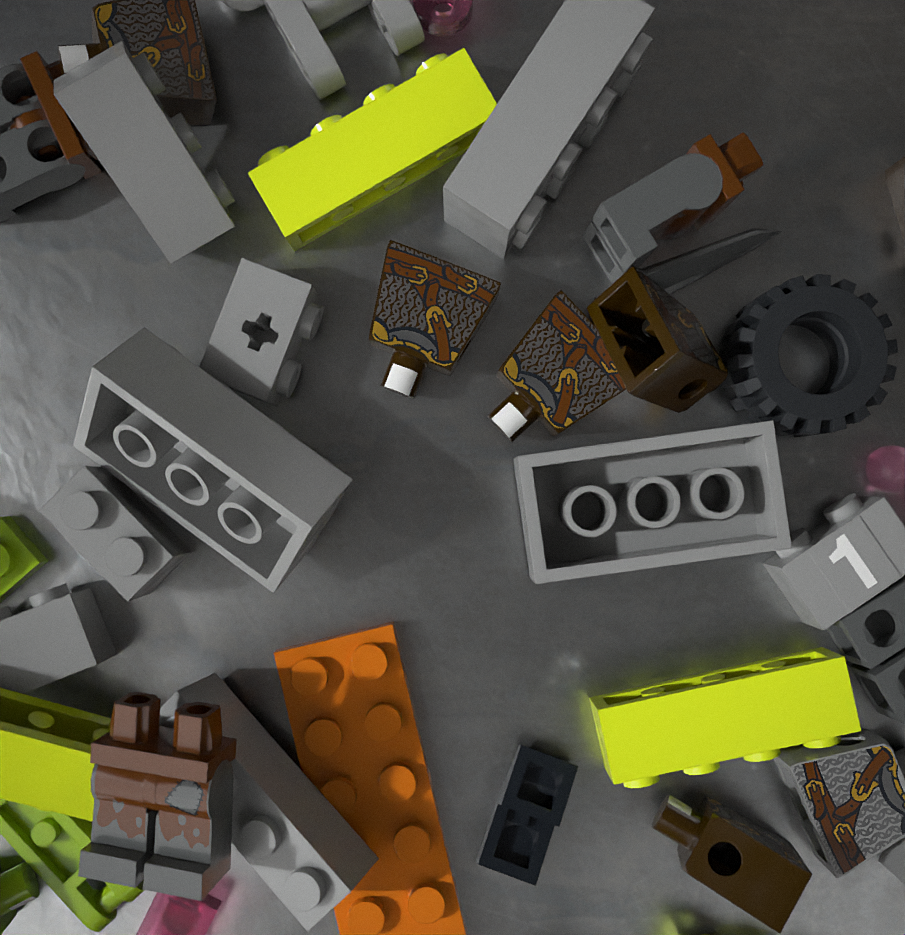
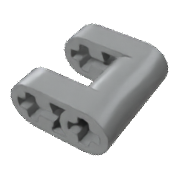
(304, 20)

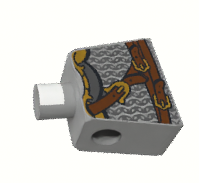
(847, 797)

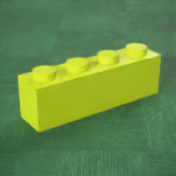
(375, 149)
(725, 716)
(47, 754)

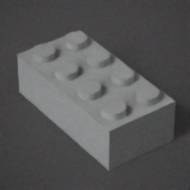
(542, 117)
(207, 458)
(652, 502)

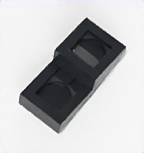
(526, 814)

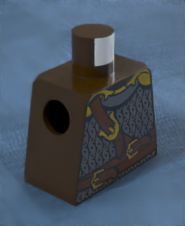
(171, 40)
(426, 315)
(671, 362)
(555, 373)
(751, 870)

